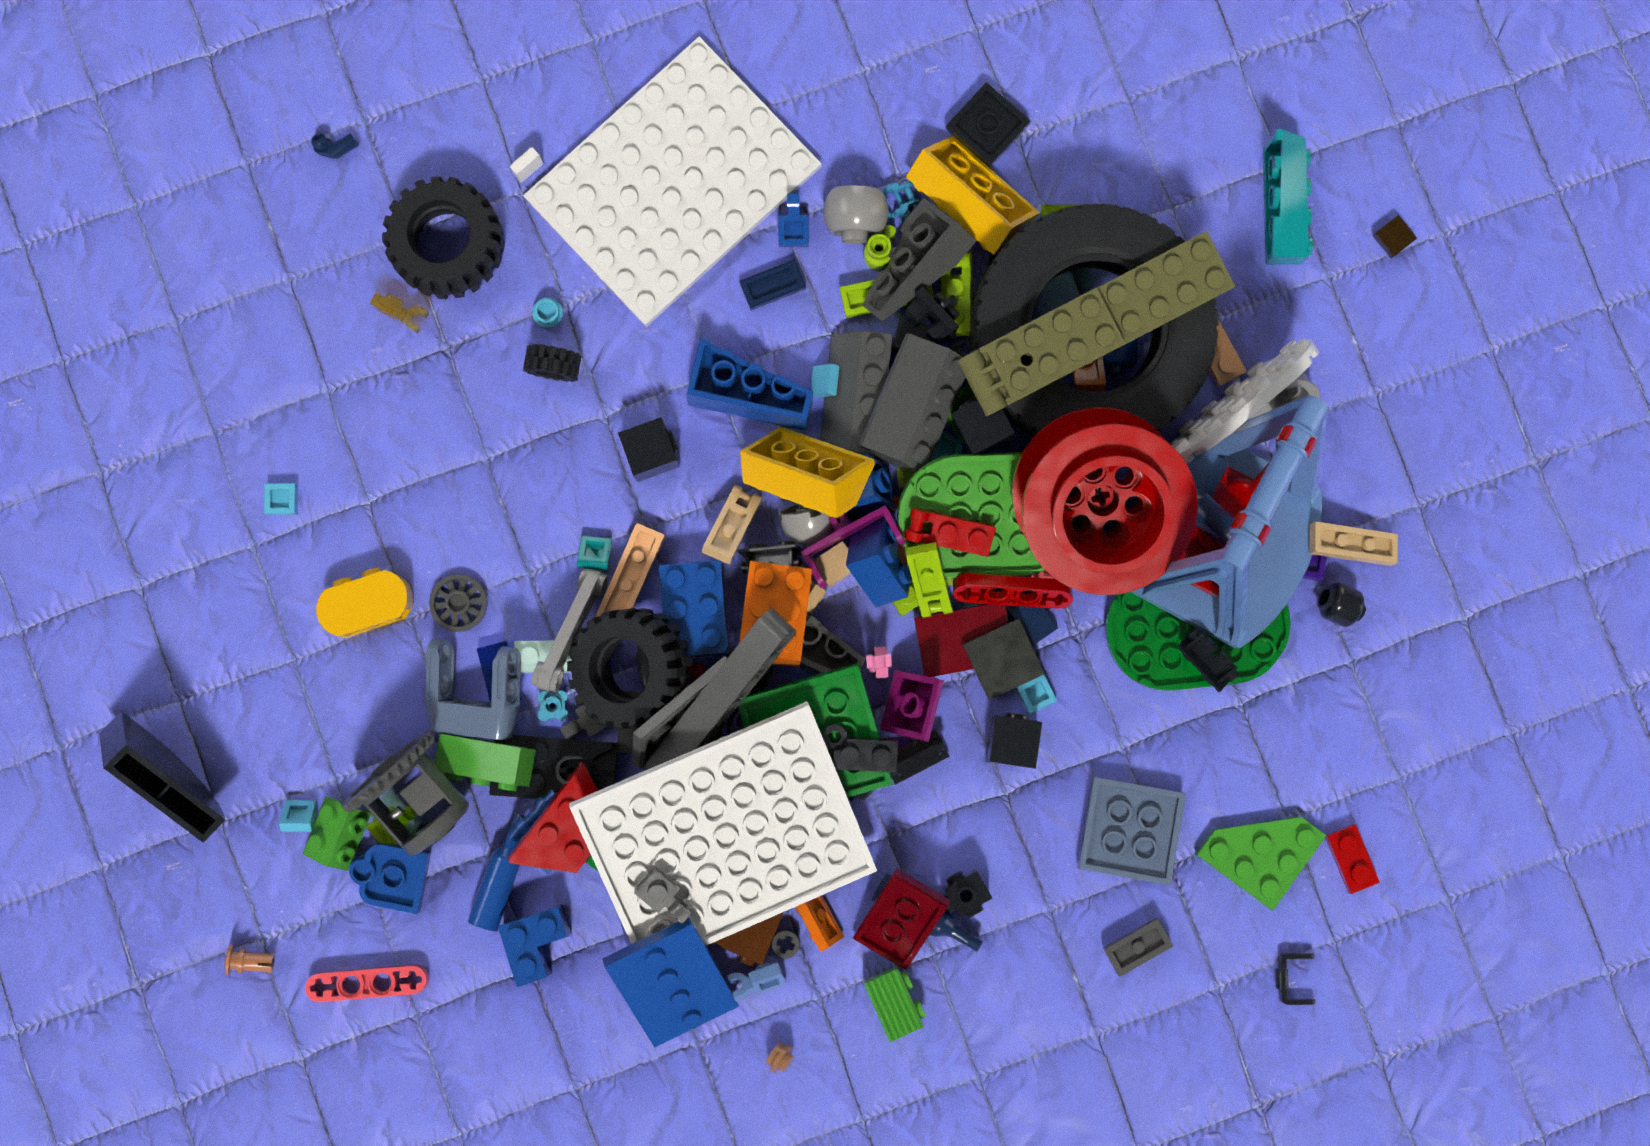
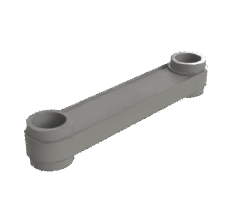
(550, 673)

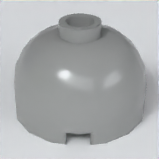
(805, 525)

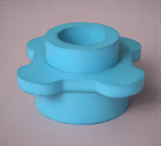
(559, 711)

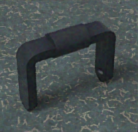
(1282, 978)

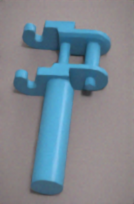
(903, 210)

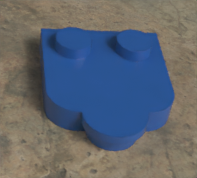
(391, 877)

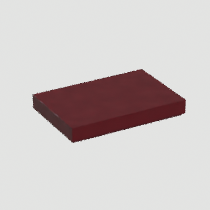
(943, 634)
(901, 919)

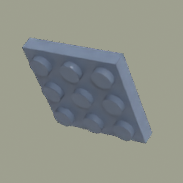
(1131, 830)

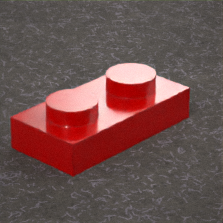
(1352, 859)

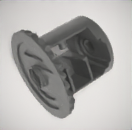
(419, 792)

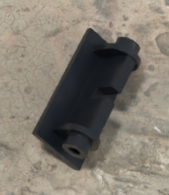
(783, 554)
(1216, 670)
(918, 756)

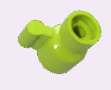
(878, 248)

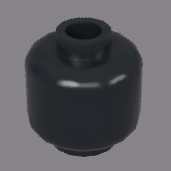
(1341, 604)

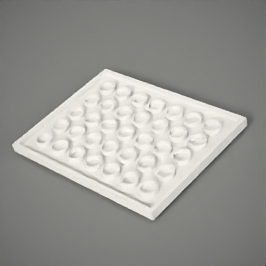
(672, 181)
(734, 824)

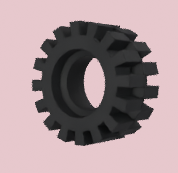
(552, 363)

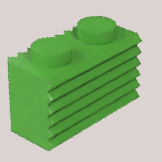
(894, 1004)

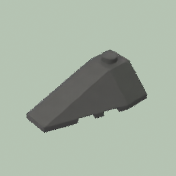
(926, 251)

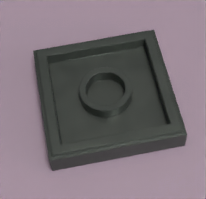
(1003, 658)

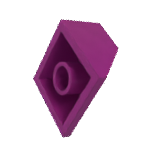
(911, 705)

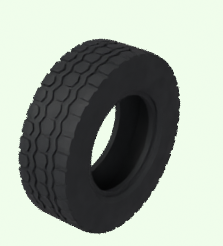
(1109, 241)

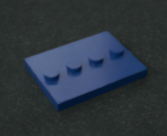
(670, 982)

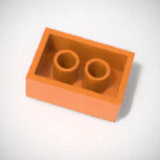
(785, 591)

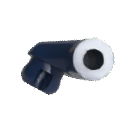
(332, 148)

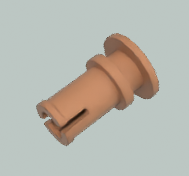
(247, 961)

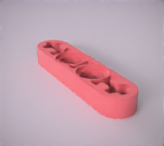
(367, 983)

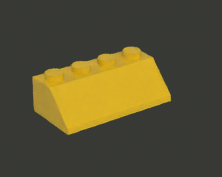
(971, 193)
(806, 471)

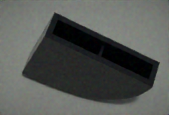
(159, 776)

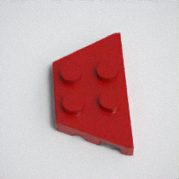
(555, 837)

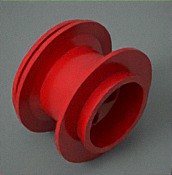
(1145, 535)

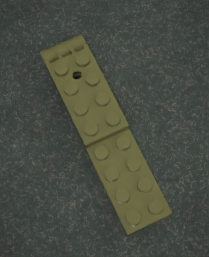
(1096, 323)

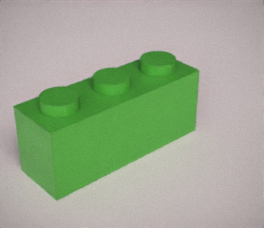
(484, 761)

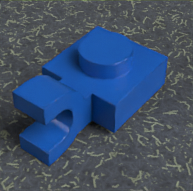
(793, 227)

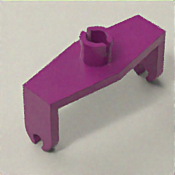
(842, 531)

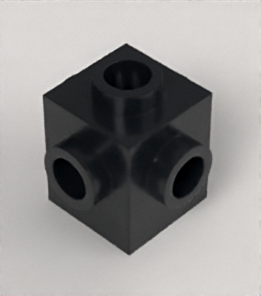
(977, 893)

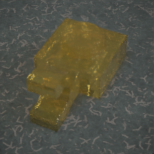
(393, 308)

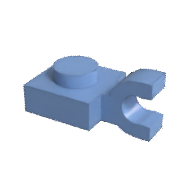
(761, 980)

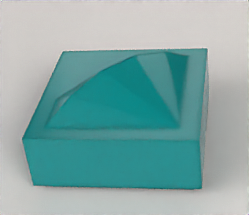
(594, 552)

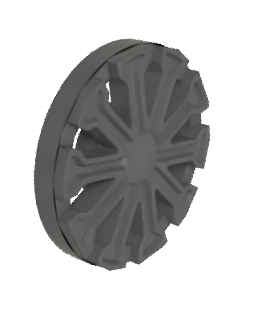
(458, 603)

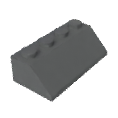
(862, 374)
(914, 404)

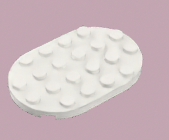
(1244, 399)

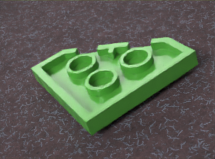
(1262, 855)

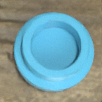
(547, 312)

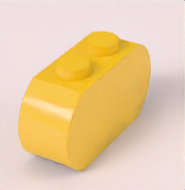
(364, 603)

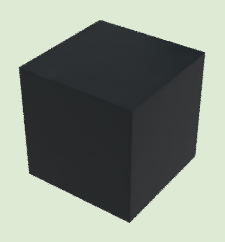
(979, 431)
(649, 449)
(1014, 740)

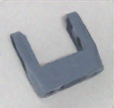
(472, 717)

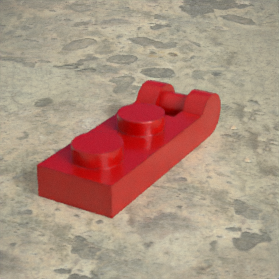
(951, 532)

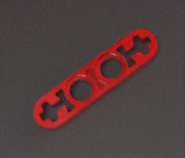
(977, 589)

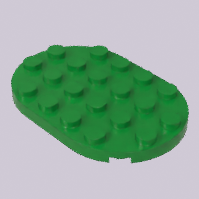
(1146, 638)

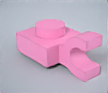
(879, 662)

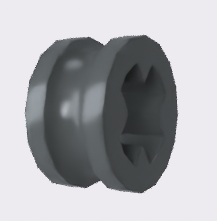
(789, 952)

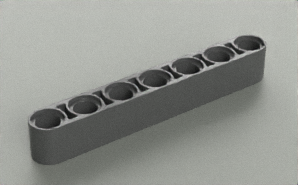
(726, 688)

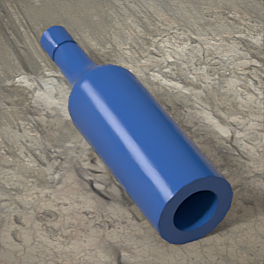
(495, 886)

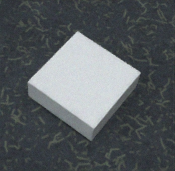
(526, 164)

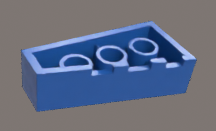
(745, 389)

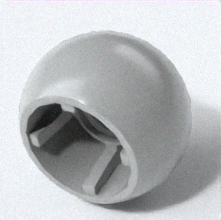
(855, 213)

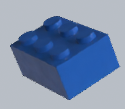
(696, 604)

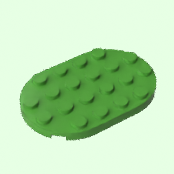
(977, 490)

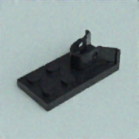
(557, 760)

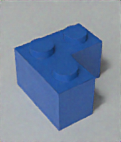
(875, 564)
(525, 939)

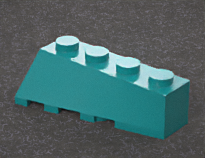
(1286, 199)

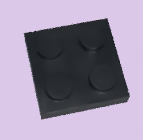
(988, 125)

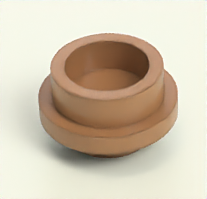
(780, 1058)

